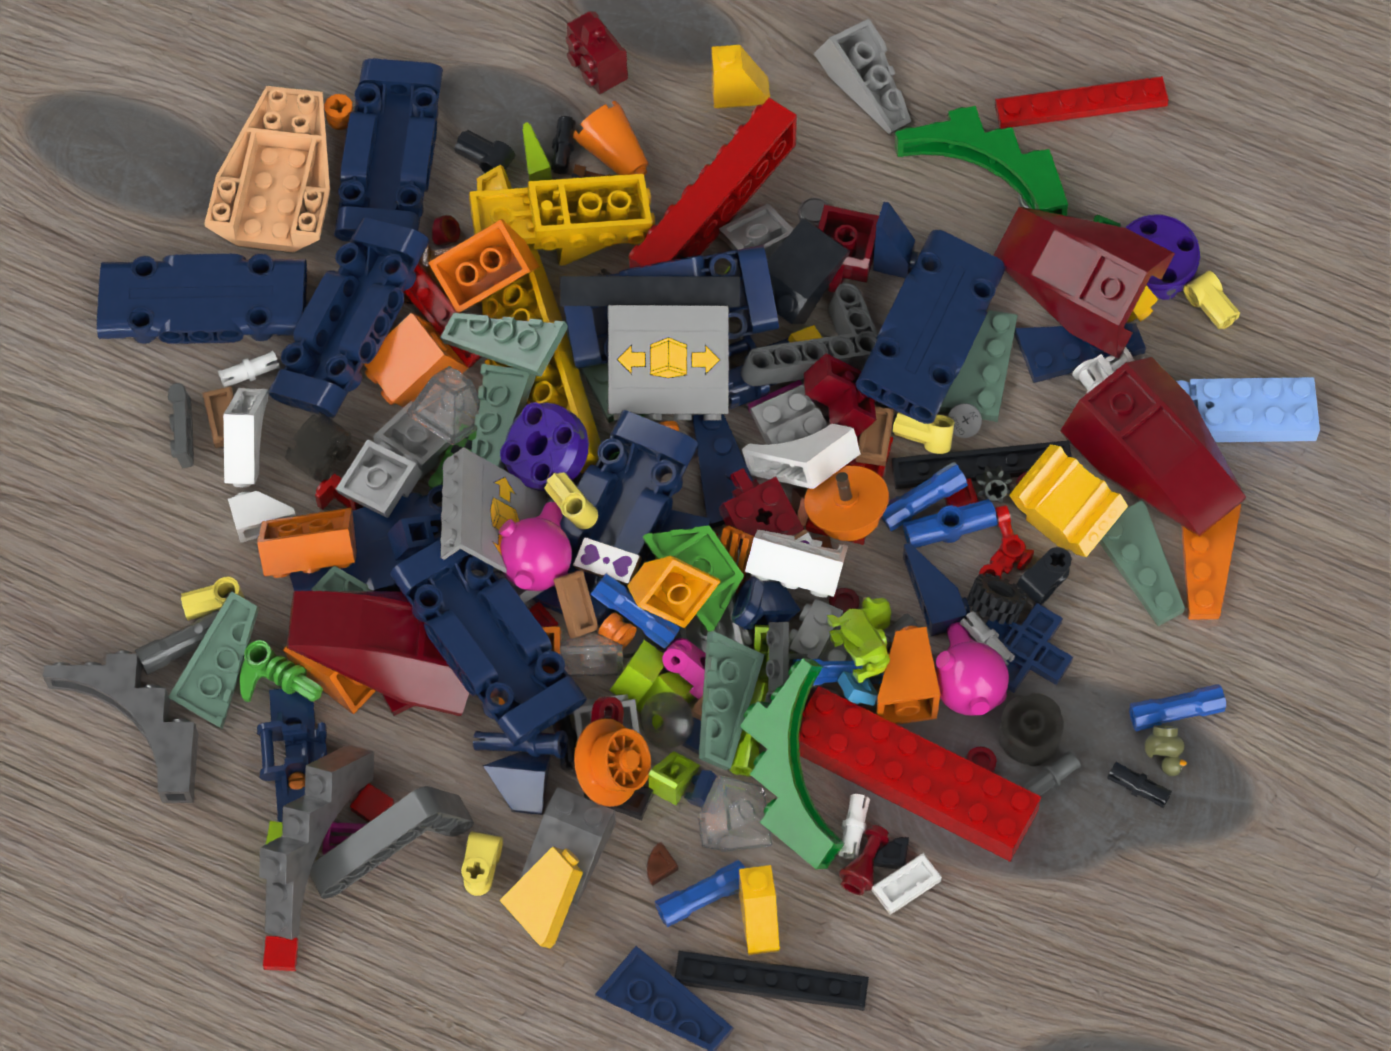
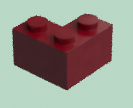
(834, 385)

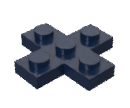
(1032, 647)

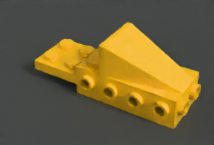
(570, 214)

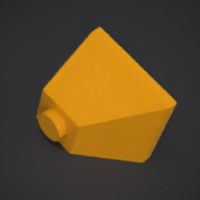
(672, 589)

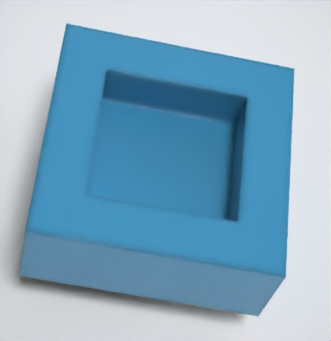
(857, 692)

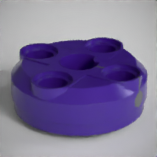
(1173, 236)
(544, 444)

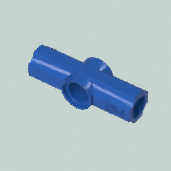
(967, 520)

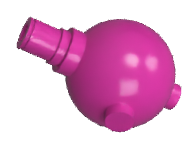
(536, 550)
(970, 674)

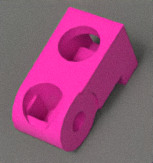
(688, 661)

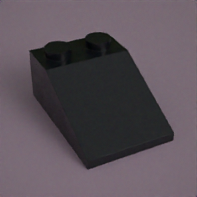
(803, 270)

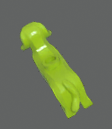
(864, 636)

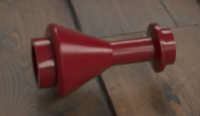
(859, 873)

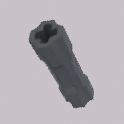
(163, 651)

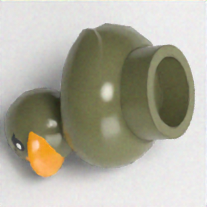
(1166, 743)

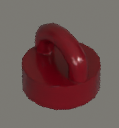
(445, 230)

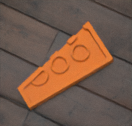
(1208, 565)

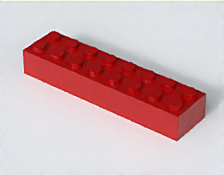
(721, 187)
(916, 774)

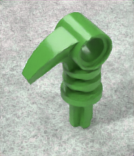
(277, 669)

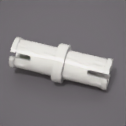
(248, 369)
(854, 826)

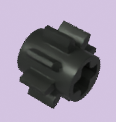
(990, 476)

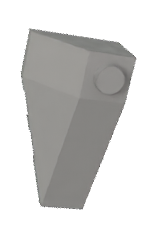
(860, 68)

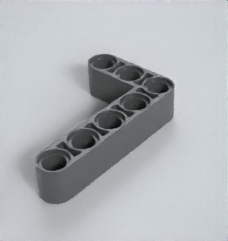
(791, 360)
(387, 834)

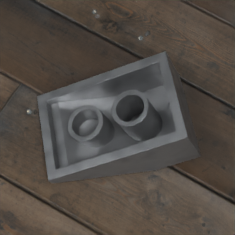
(574, 825)

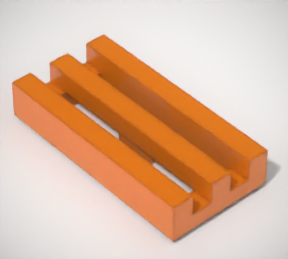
(726, 538)

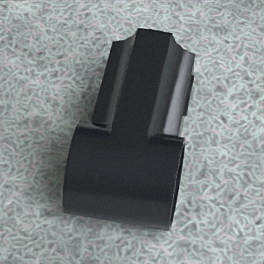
(484, 152)

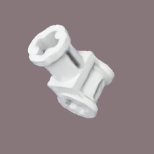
(1098, 369)

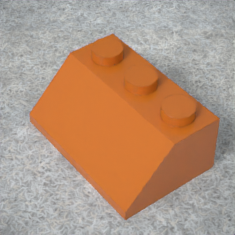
(483, 265)
(307, 543)

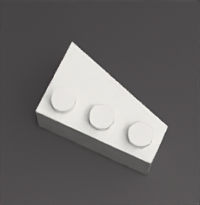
(796, 563)

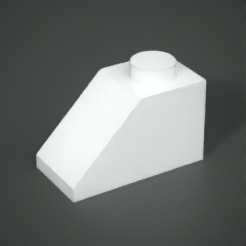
(251, 509)

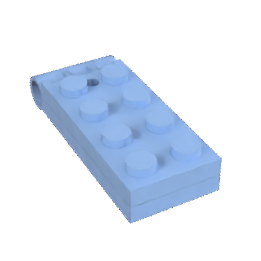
(1257, 408)

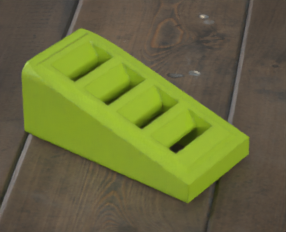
(537, 162)

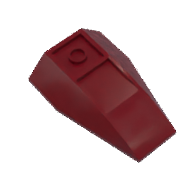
(1082, 272)
(1155, 445)
(376, 644)

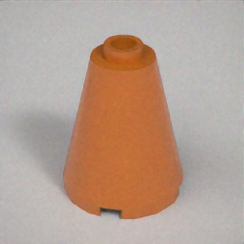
(612, 140)

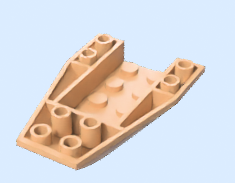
(275, 176)

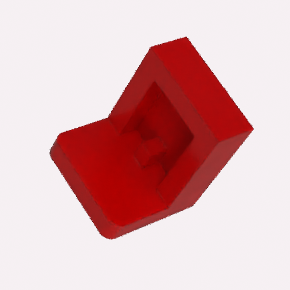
(327, 492)

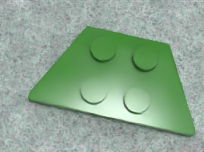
(706, 552)

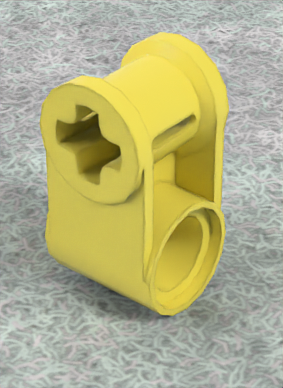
(481, 858)

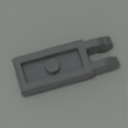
(182, 425)

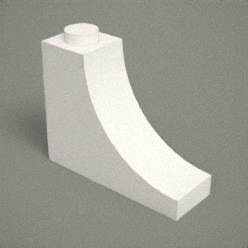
(243, 436)
(804, 460)

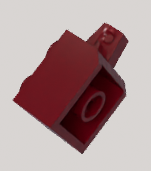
(596, 52)
(855, 232)
(759, 499)

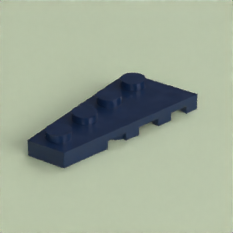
(1056, 352)
(717, 459)
(656, 996)

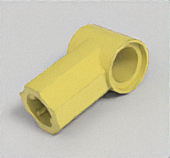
(1208, 295)
(935, 436)
(571, 500)
(208, 599)

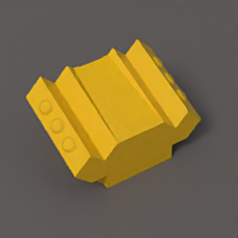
(1067, 502)

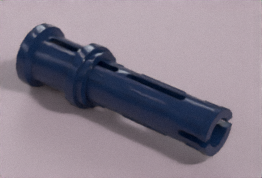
(542, 743)

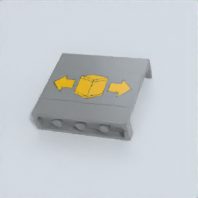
(668, 361)
(476, 505)

